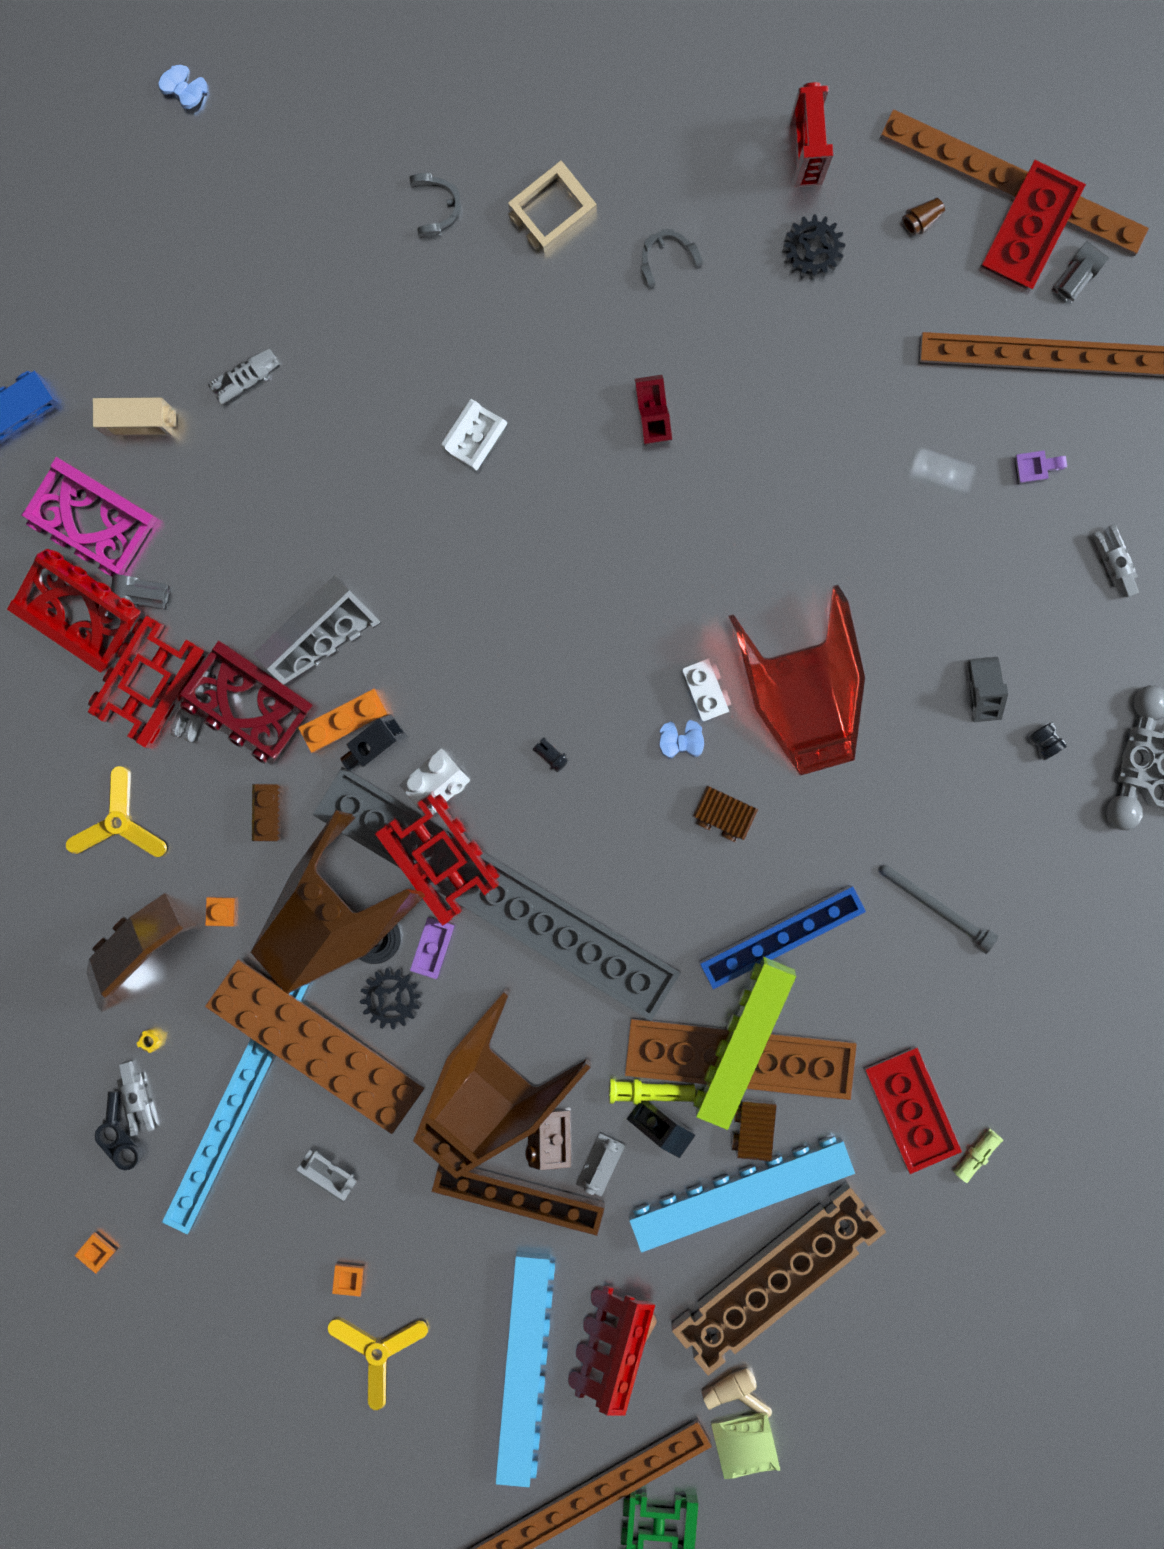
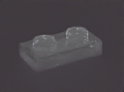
(945, 471)

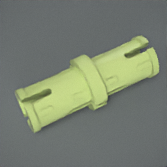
(978, 1155)

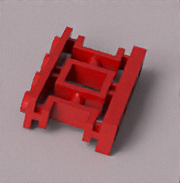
(166, 693)
(421, 869)

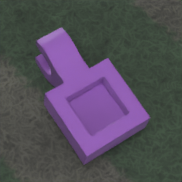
(1035, 466)

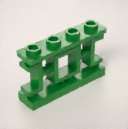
(690, 1504)

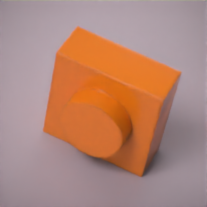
(220, 911)
(95, 1252)
(348, 1280)

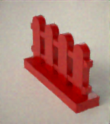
(625, 1354)

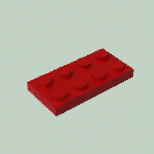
(1033, 224)
(913, 1110)

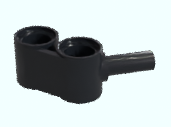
(114, 1148)

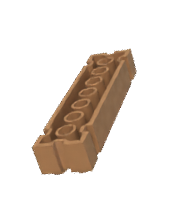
(777, 1279)

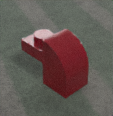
(653, 409)

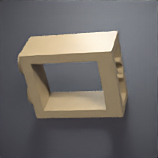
(572, 187)
(133, 416)

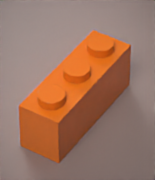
(343, 721)

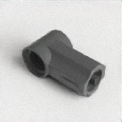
(1084, 266)
(140, 592)

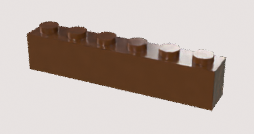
(522, 1199)

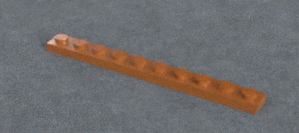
(1006, 178)
(1042, 354)
(602, 1490)

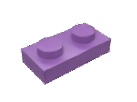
(432, 948)

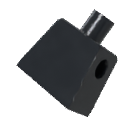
(380, 736)

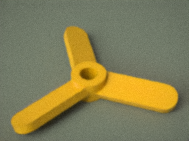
(105, 828)
(377, 1365)

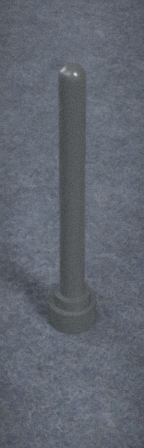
(984, 939)

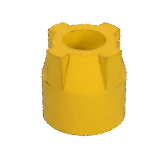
(155, 1035)

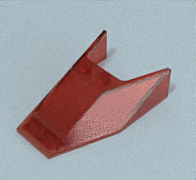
(810, 694)

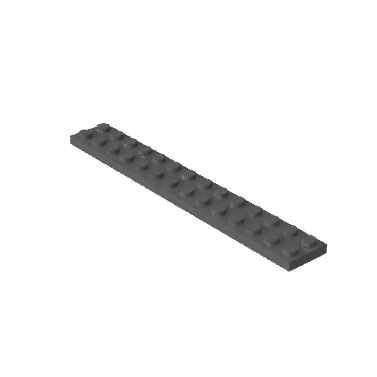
(513, 906)

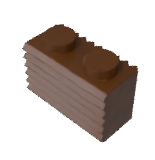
(267, 812)
(724, 813)
(755, 1130)

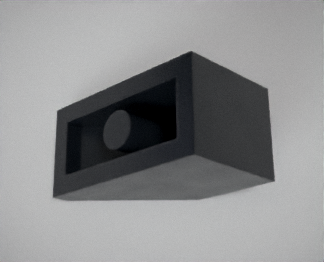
(661, 1128)

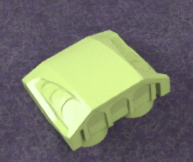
(745, 1445)

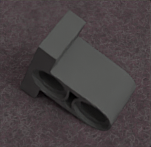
(987, 689)

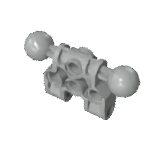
(1125, 810)

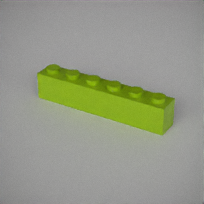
(745, 1042)

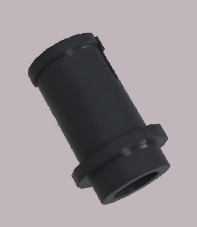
(550, 755)

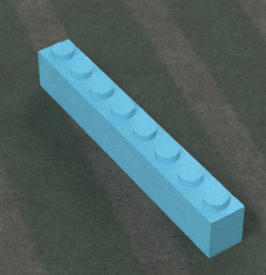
(741, 1194)
(523, 1369)

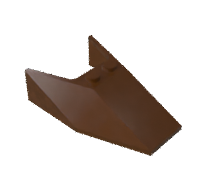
(314, 928)
(131, 946)
(484, 1102)

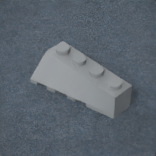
(315, 631)

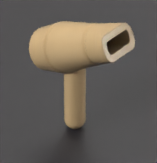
(733, 1387)

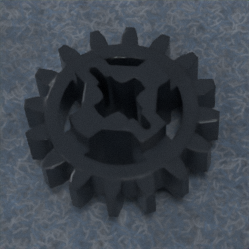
(804, 241)
(380, 989)

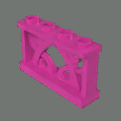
(72, 482)

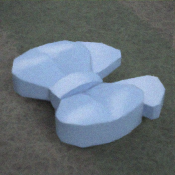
(173, 83)
(672, 743)

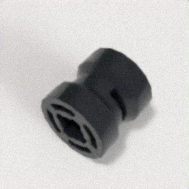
(1051, 746)

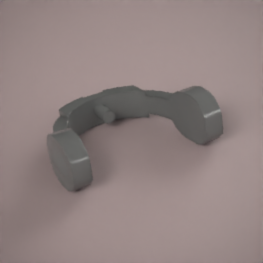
(426, 179)
(658, 237)

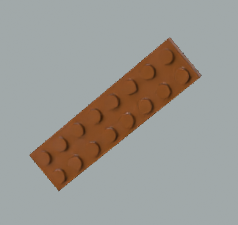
(314, 1046)
(785, 1066)

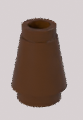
(921, 217)

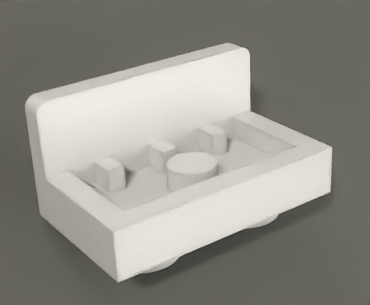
(473, 434)
(705, 689)
(436, 775)

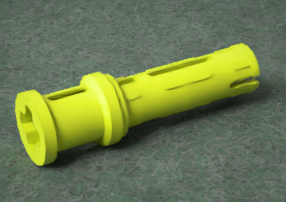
(637, 1092)

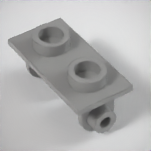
(600, 1165)
(326, 1176)

